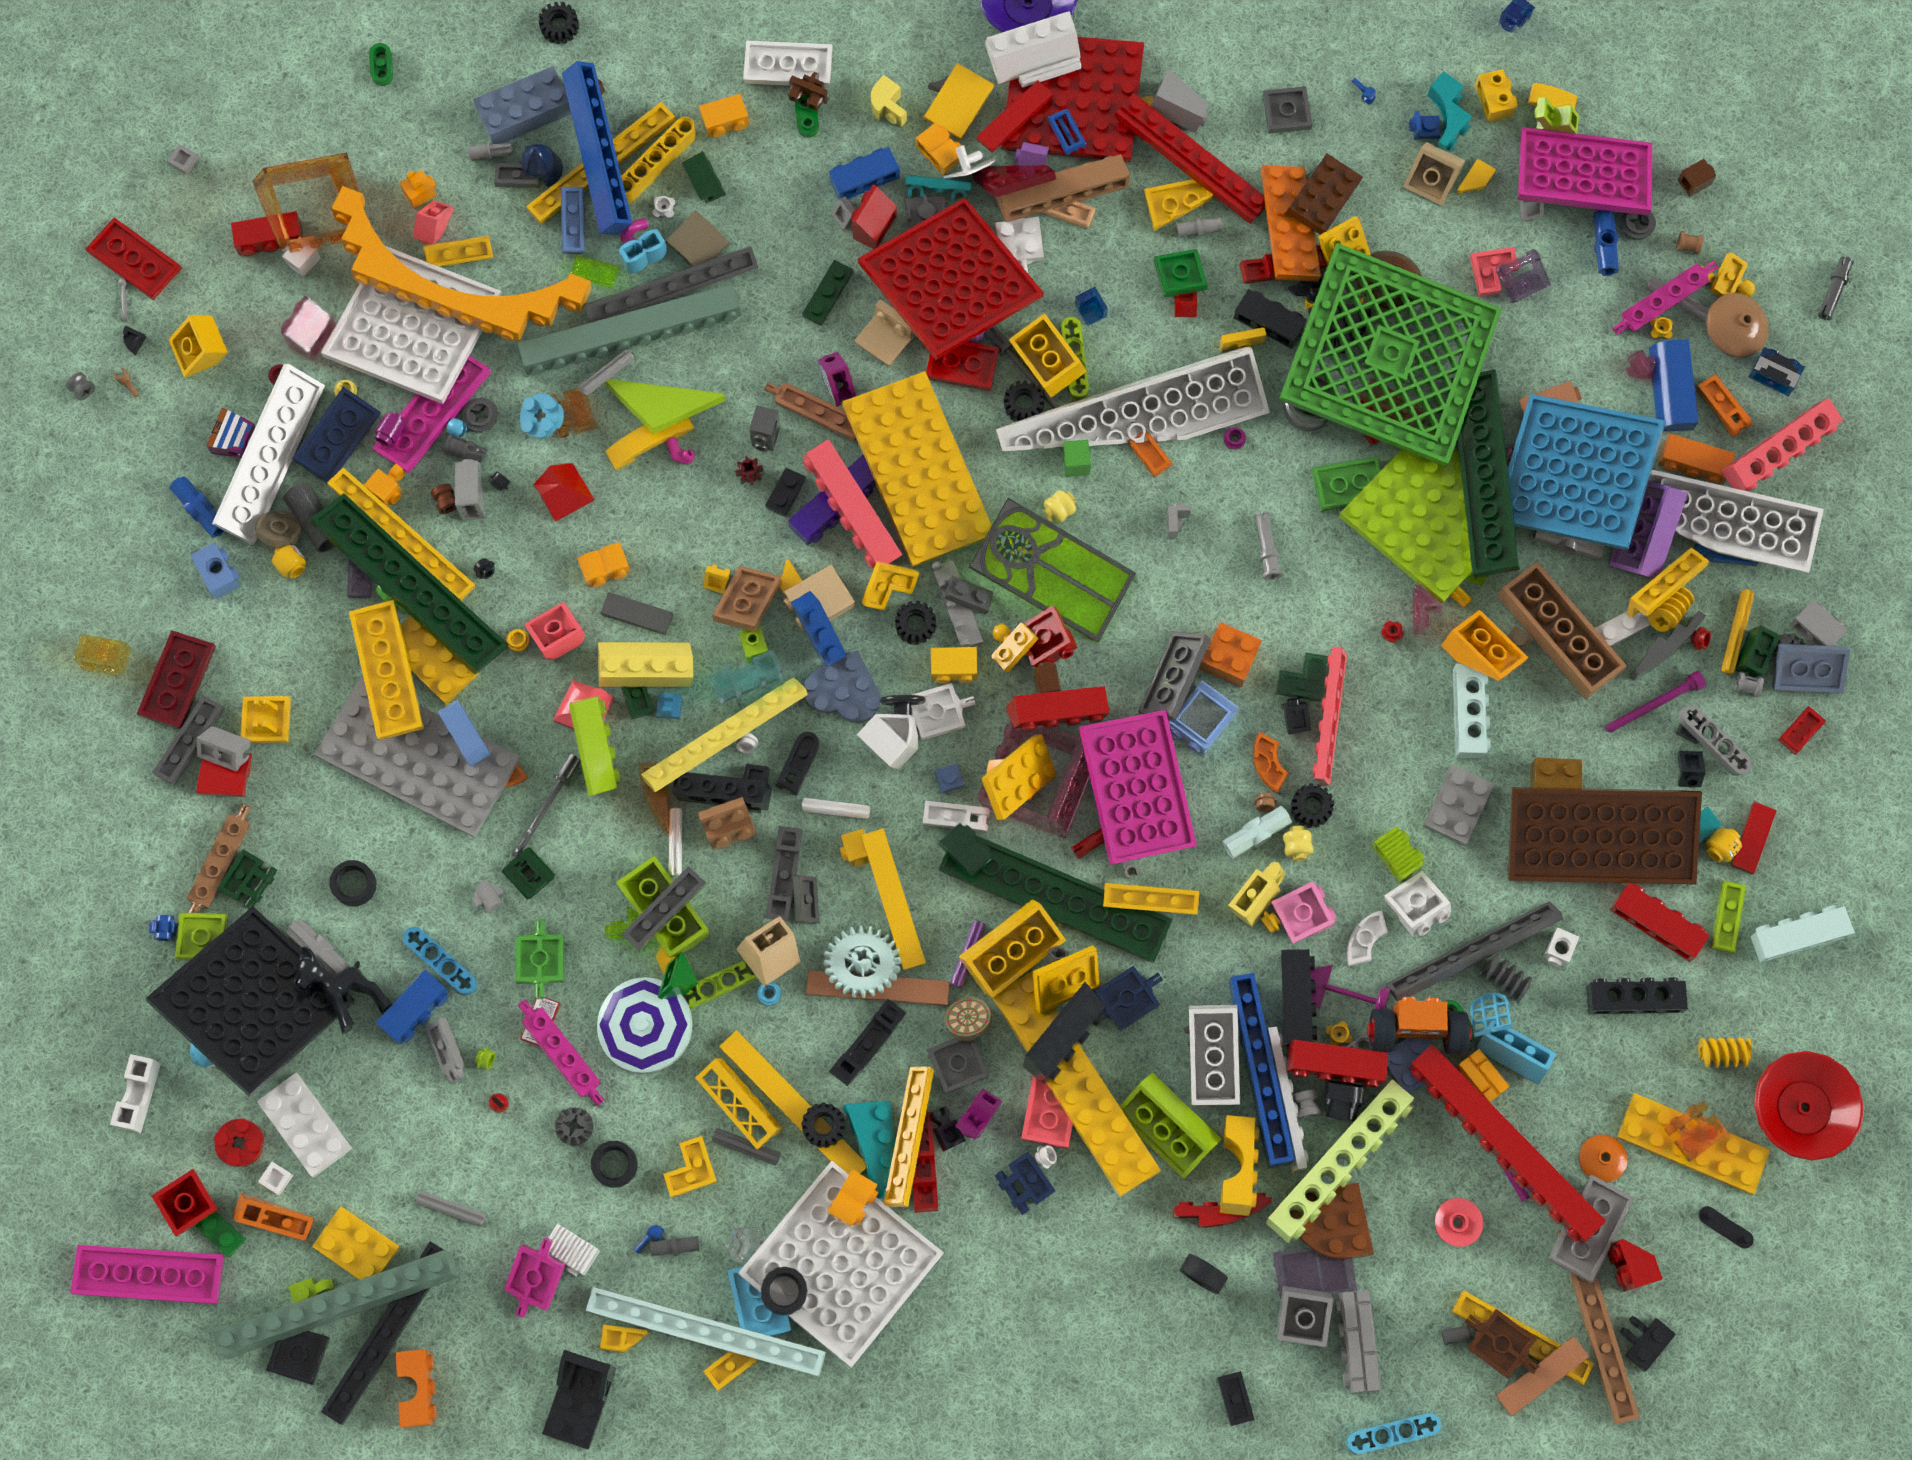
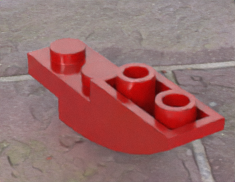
(1210, 1215)

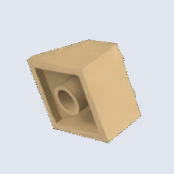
(1434, 173)

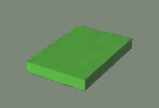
(1343, 481)

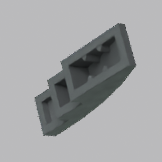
(1663, 649)

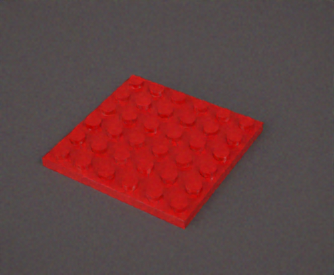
(1092, 95)
(950, 278)

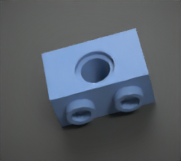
(210, 558)

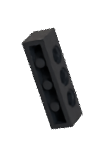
(722, 789)
(1600, 1003)

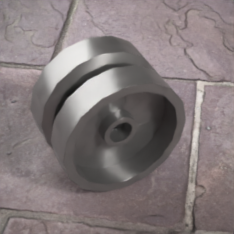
(1305, 420)

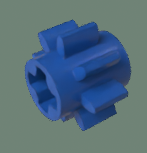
(163, 927)

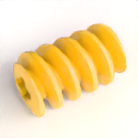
(1671, 611)
(1725, 1051)

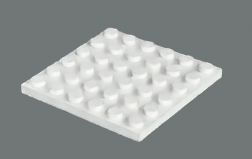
(402, 340)
(851, 1274)

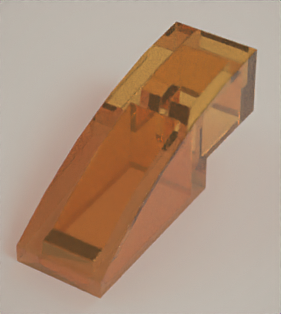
(657, 801)

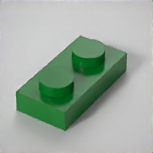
(221, 1233)

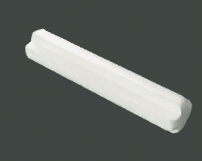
(1050, 71)
(835, 808)
(675, 841)

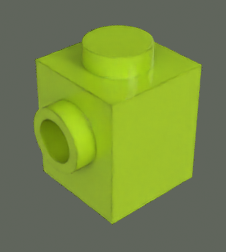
(752, 643)

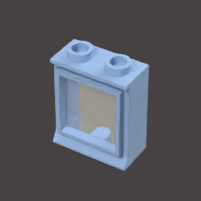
(1203, 718)

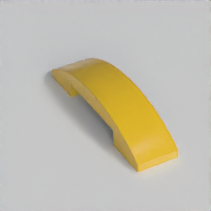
(642, 440)

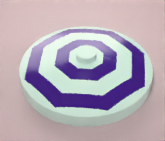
(641, 1029)

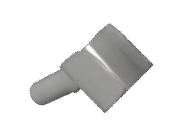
(1127, 865)

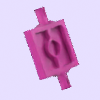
(534, 1277)

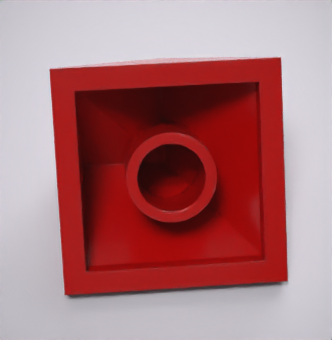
(562, 490)
(184, 1202)

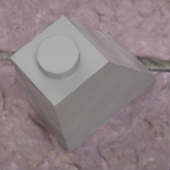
(1180, 103)
(469, 490)

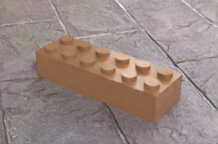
(1561, 630)

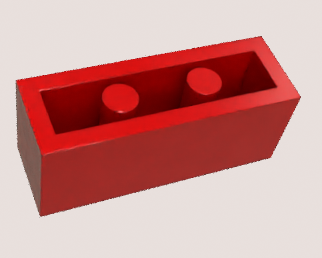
(257, 235)

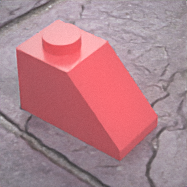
(432, 222)

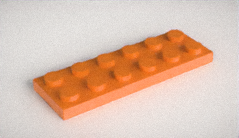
(1291, 241)

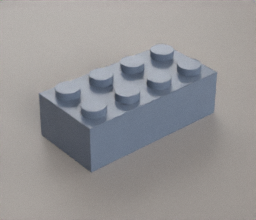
(523, 106)

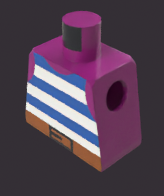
(836, 370)
(230, 434)

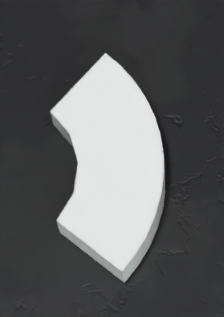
(1363, 938)

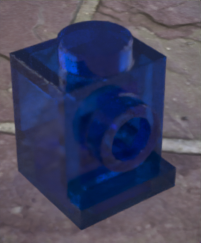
(1516, 15)

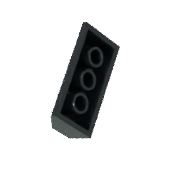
(1064, 1034)

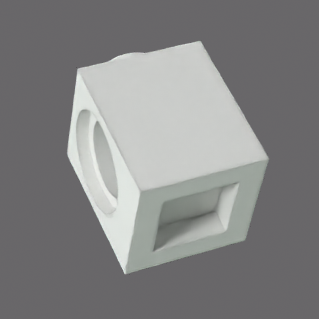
(1565, 939)

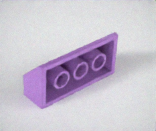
(1652, 532)

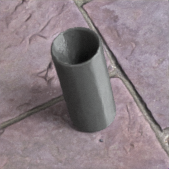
(304, 506)

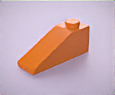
(272, 1217)

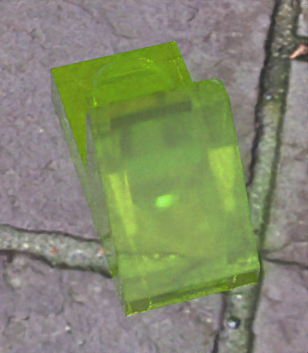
(616, 928)

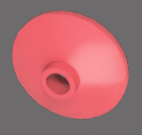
(1469, 1216)

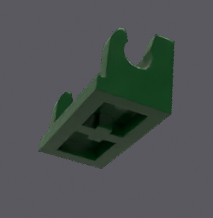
(703, 177)
(1757, 651)

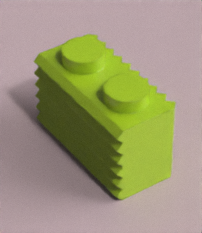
(1398, 854)

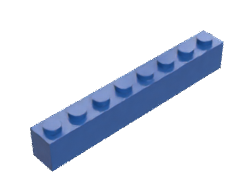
(597, 148)
(1261, 1071)

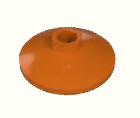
(1591, 1160)

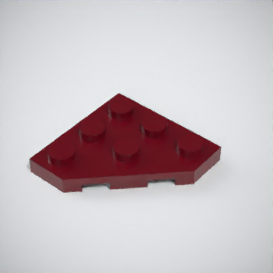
(1013, 178)

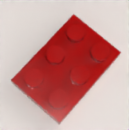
(966, 366)

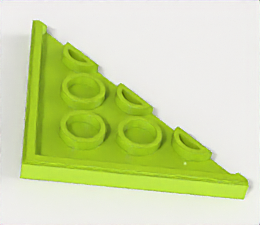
(662, 405)

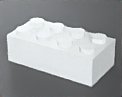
(1214, 1055)

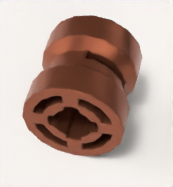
(444, 496)

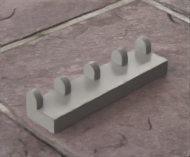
(960, 616)

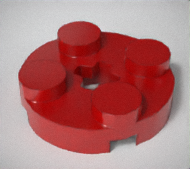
(252, 1145)

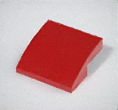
(221, 781)

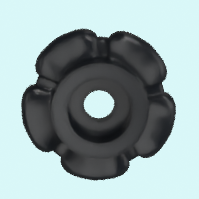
(499, 481)
(484, 568)

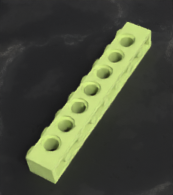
(1391, 1096)

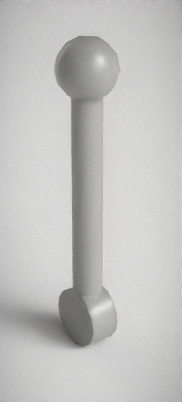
(123, 283)

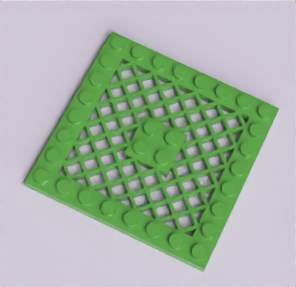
(1391, 354)

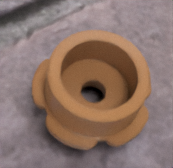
(1265, 802)

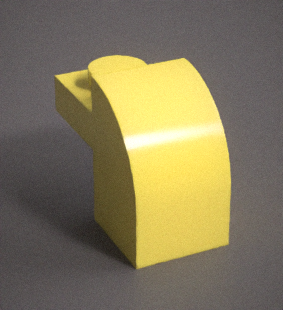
(884, 99)

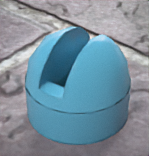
(456, 427)

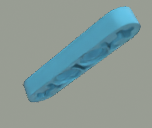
(1393, 1433)

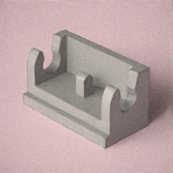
(223, 748)

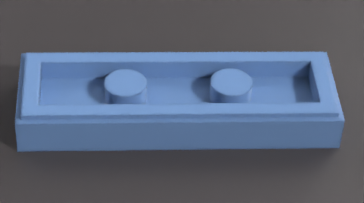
(572, 220)

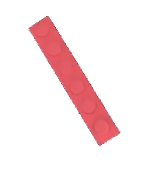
(1331, 708)

